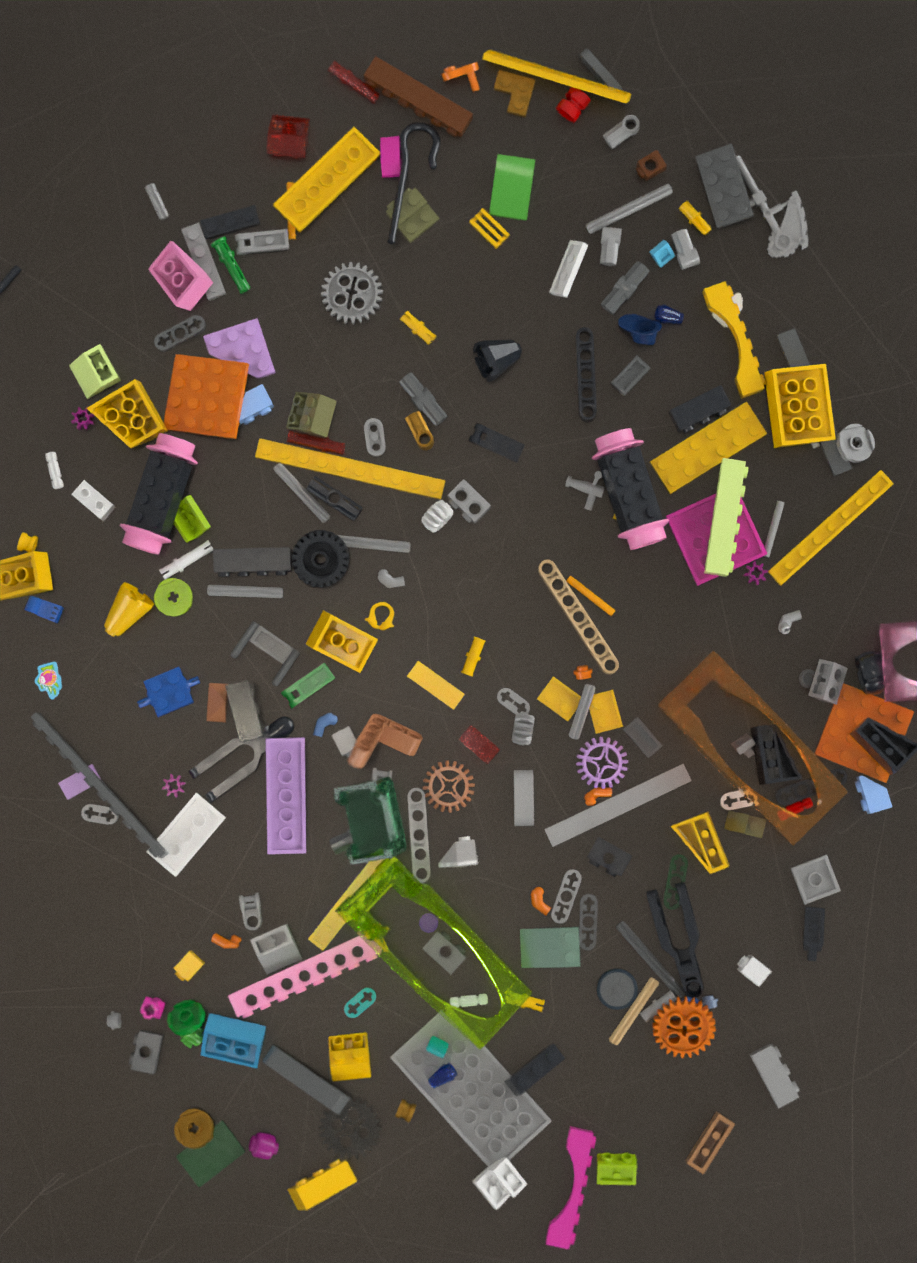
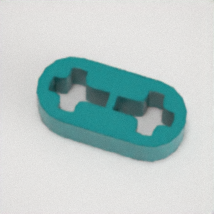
(356, 999)

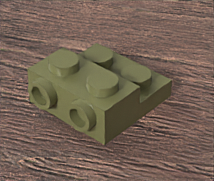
(415, 215)

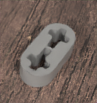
(516, 698)
(98, 819)

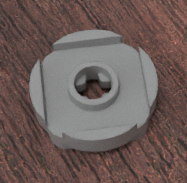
(846, 448)

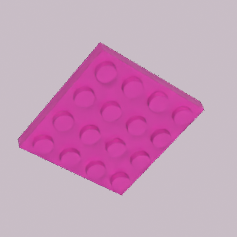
(692, 532)

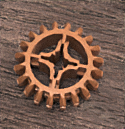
(435, 797)

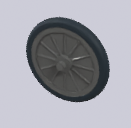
(617, 989)

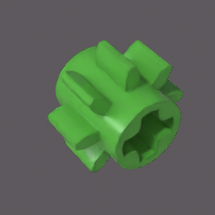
(193, 1039)

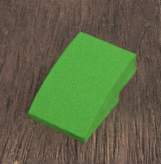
(512, 187)

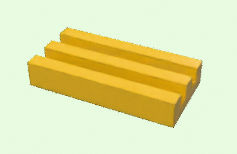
(478, 217)

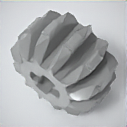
(523, 729)

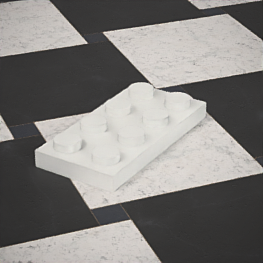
(188, 833)

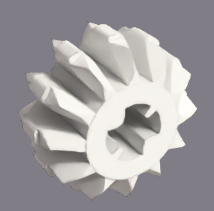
(437, 516)

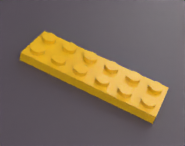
(327, 179)
(708, 448)

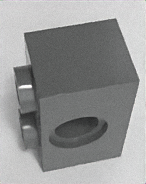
(450, 962)
(154, 1043)

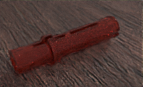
(347, 77)
(316, 442)

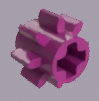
(85, 424)
(758, 569)
(168, 786)

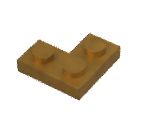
(520, 91)

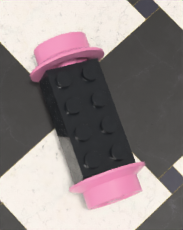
(630, 489)
(159, 494)

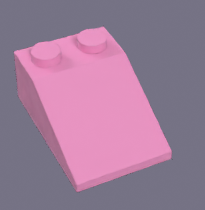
(180, 277)

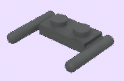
(271, 645)

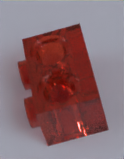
(479, 744)

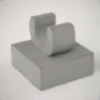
(744, 745)

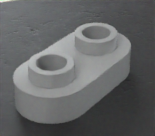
(374, 437)

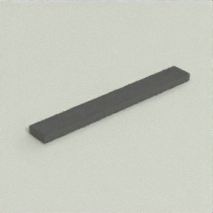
(796, 357)

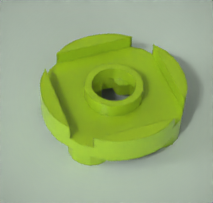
(183, 602)

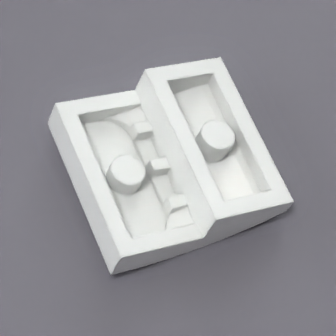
(499, 1182)

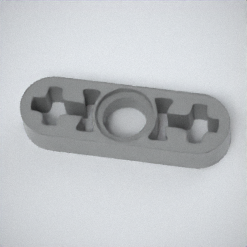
(558, 899)

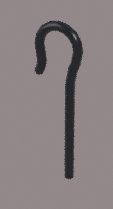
(404, 170)

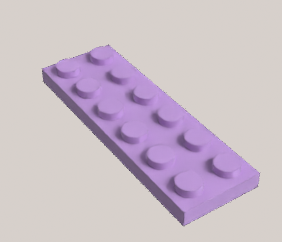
(285, 795)

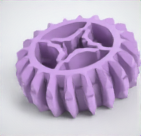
(606, 746)

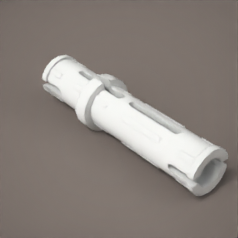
(186, 560)

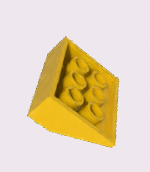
(799, 405)

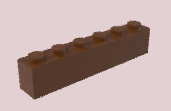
(418, 97)

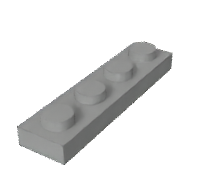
(201, 255)

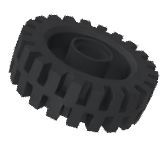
(317, 573)

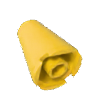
(126, 609)

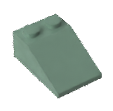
(550, 947)

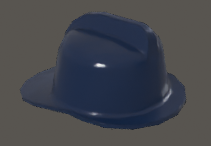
(641, 328)

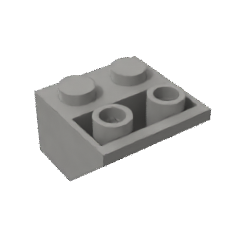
(276, 949)

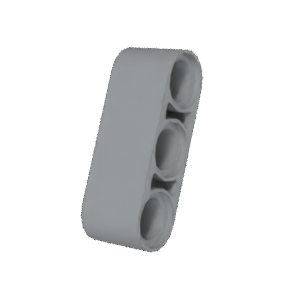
(523, 798)

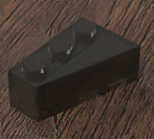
(245, 710)

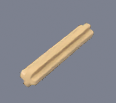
(633, 1011)

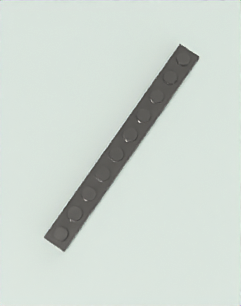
(104, 792)

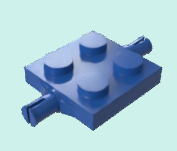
(168, 691)

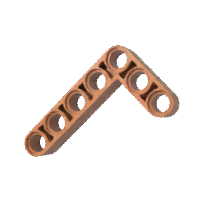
(387, 732)

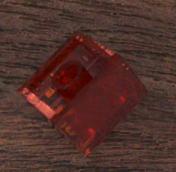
(288, 136)

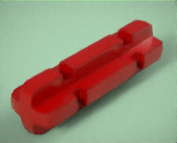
(800, 806)

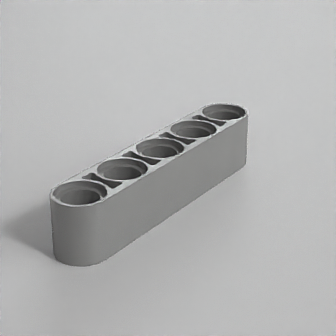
(415, 825)

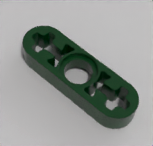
(682, 877)

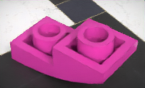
(390, 156)

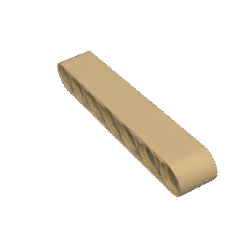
(577, 607)

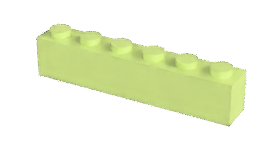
(724, 519)

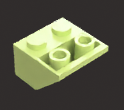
(94, 371)

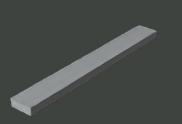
(617, 805)

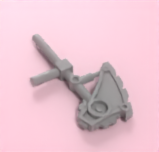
(793, 228)

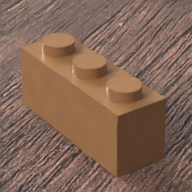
(709, 1142)

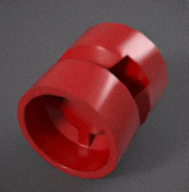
(574, 102)

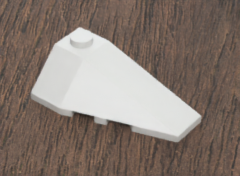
(461, 853)

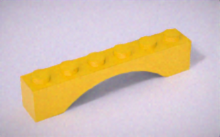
(720, 303)

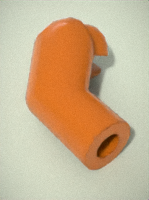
(595, 793)
(537, 901)
(226, 943)

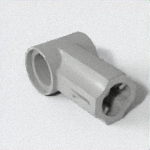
(621, 132)
(610, 241)
(686, 254)

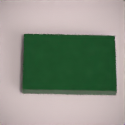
(213, 1157)

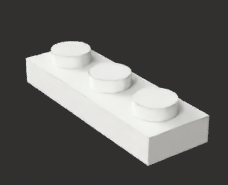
(568, 268)

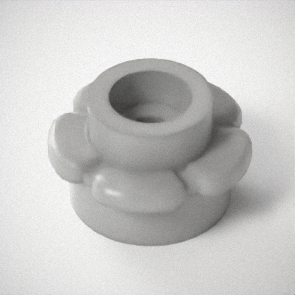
(114, 1020)

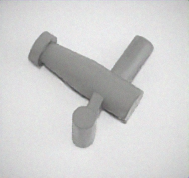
(587, 487)

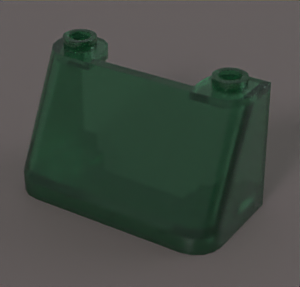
(372, 820)

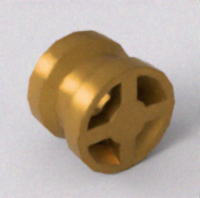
(405, 1110)

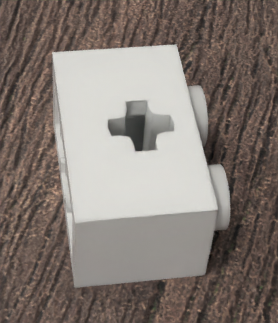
(93, 500)
(753, 969)

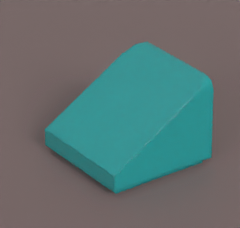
(437, 1047)

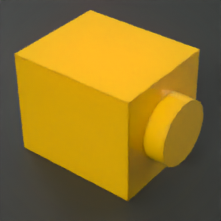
(188, 966)

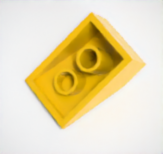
(25, 575)
(341, 641)

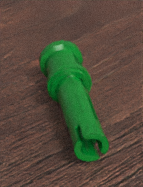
(227, 257)

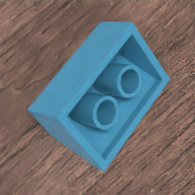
(233, 1040)

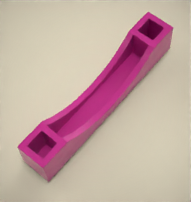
(561, 1227)

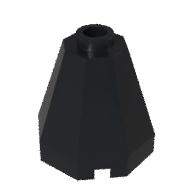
(496, 357)

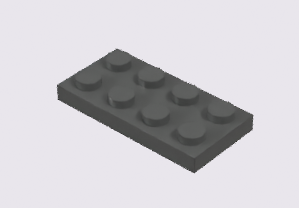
(724, 186)

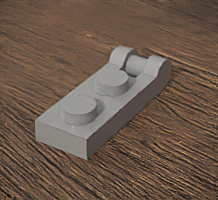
(262, 241)

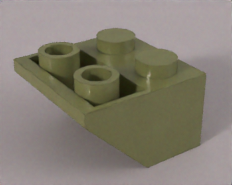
(311, 414)

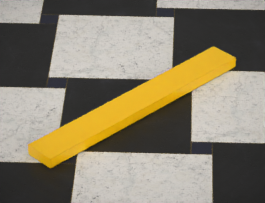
(557, 76)
(830, 527)

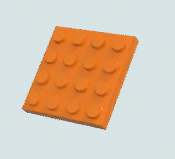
(206, 396)
(851, 709)

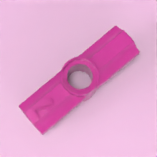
(152, 1008)

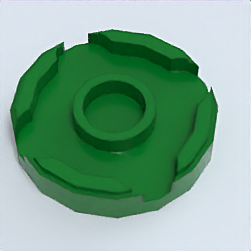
(186, 1017)

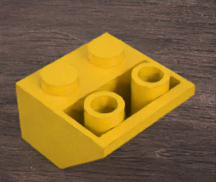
(349, 1057)

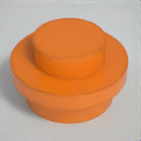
(583, 672)

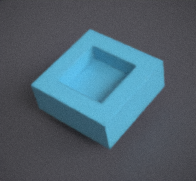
(662, 253)

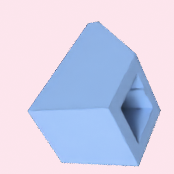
(254, 403)
(874, 795)

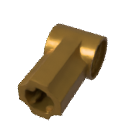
(419, 429)

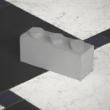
(775, 1075)

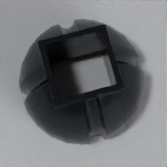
(870, 672)

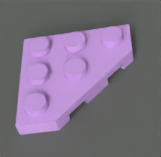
(242, 344)

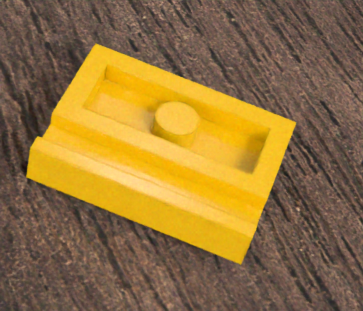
(560, 698)
(605, 712)

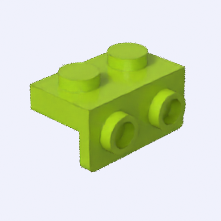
(190, 520)

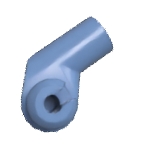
(322, 722)

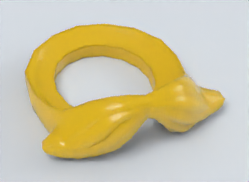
(372, 618)

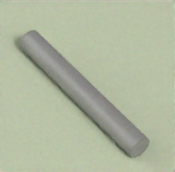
(773, 527)

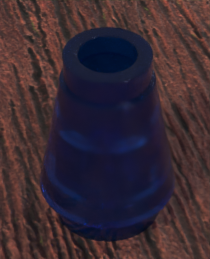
(666, 314)
(443, 1075)

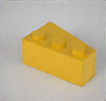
(703, 841)
(322, 1185)

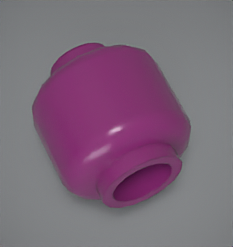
(263, 1146)

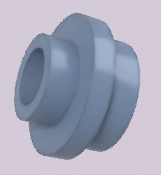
(709, 1001)

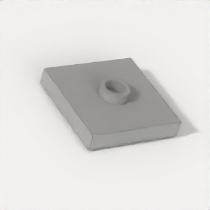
(815, 879)

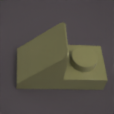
(745, 824)

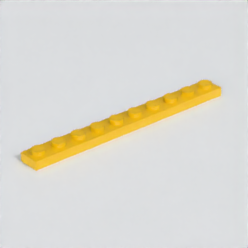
(350, 469)

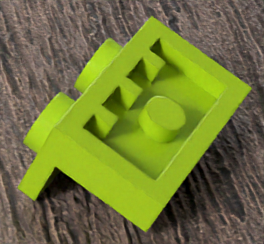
(616, 1169)

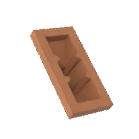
(217, 702)

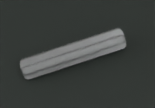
(582, 711)

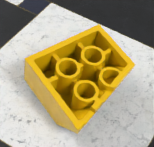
(130, 414)

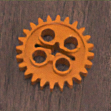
(682, 1043)

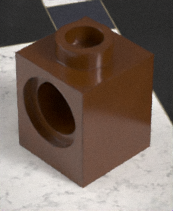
(654, 158)

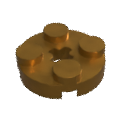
(184, 1124)

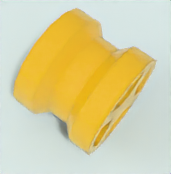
(27, 543)

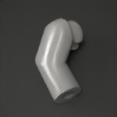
(389, 581)
(786, 621)

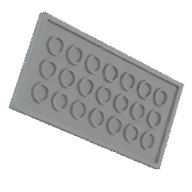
(478, 1099)

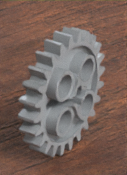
(368, 296)

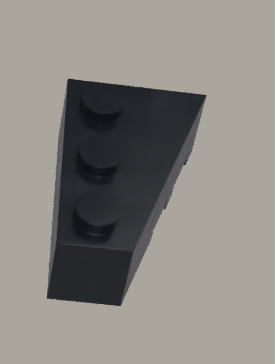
(884, 745)
(772, 756)

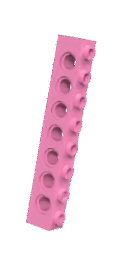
(239, 998)

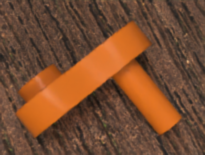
(469, 69)

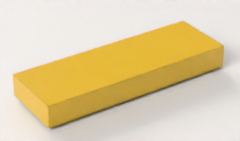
(435, 685)

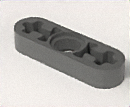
(598, 69)
(194, 330)
(594, 927)

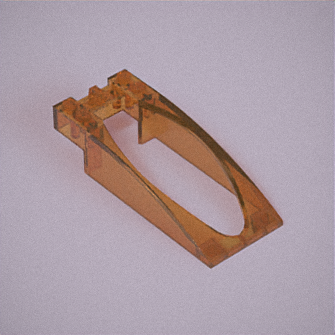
(675, 707)

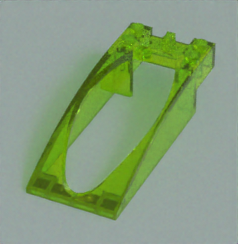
(394, 874)

